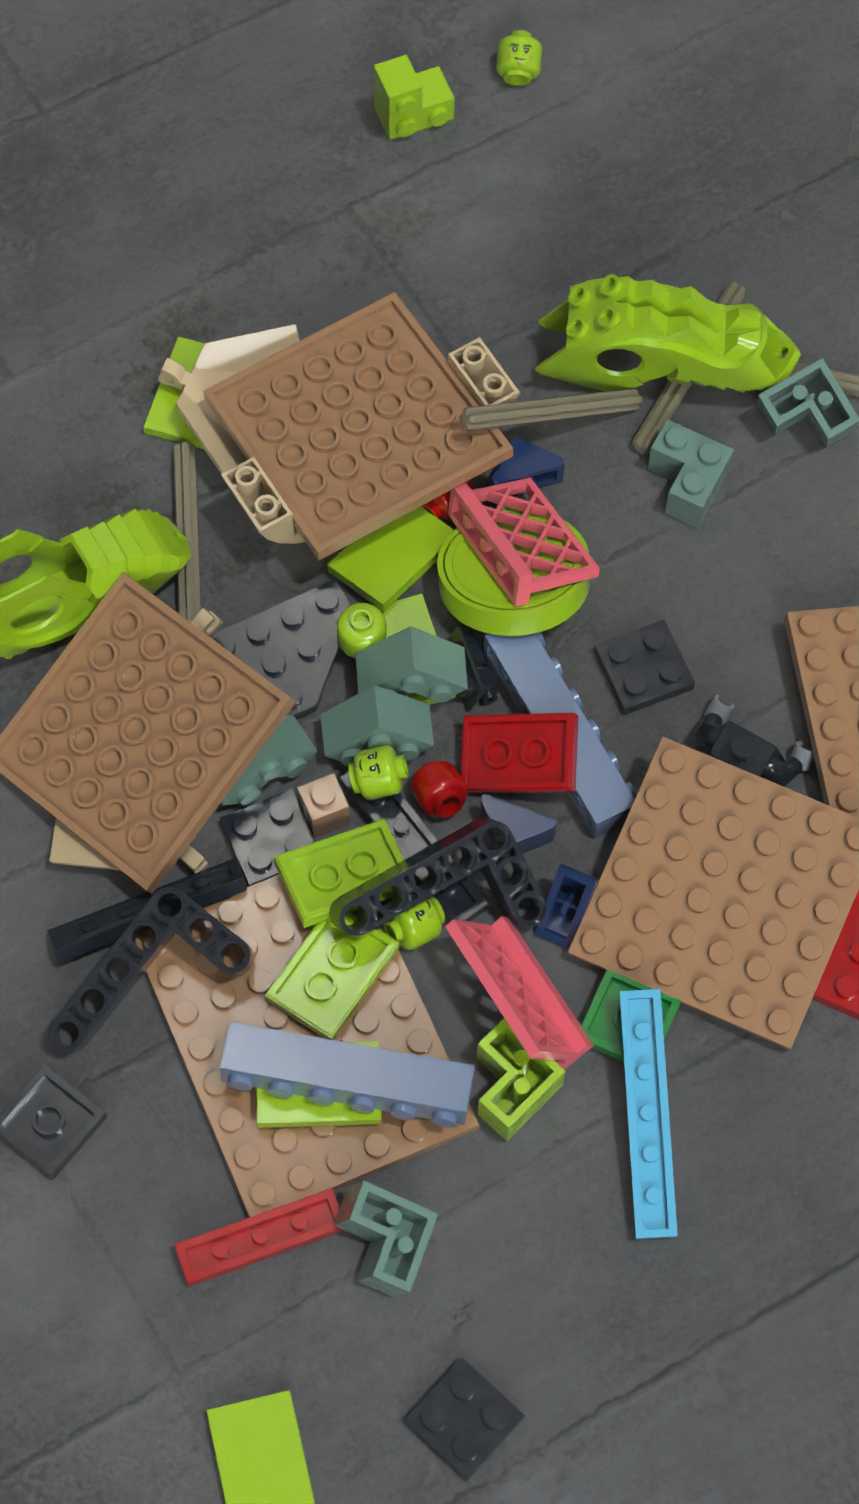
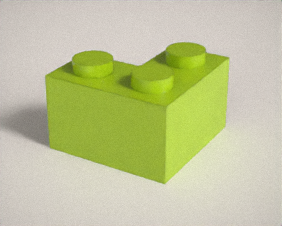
(410, 99)
(521, 1084)

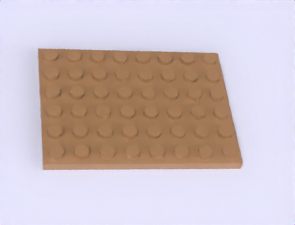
(202, 1000)

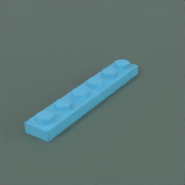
(648, 1114)

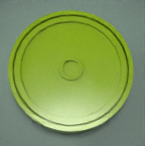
(480, 602)

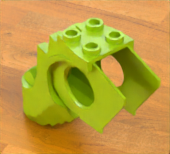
(673, 334)
(75, 575)

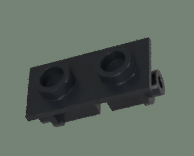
(479, 681)

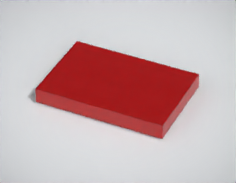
(519, 753)

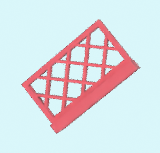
(496, 544)
(521, 990)

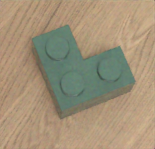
(812, 395)
(694, 465)
(415, 664)
(375, 720)
(281, 756)
(396, 1235)

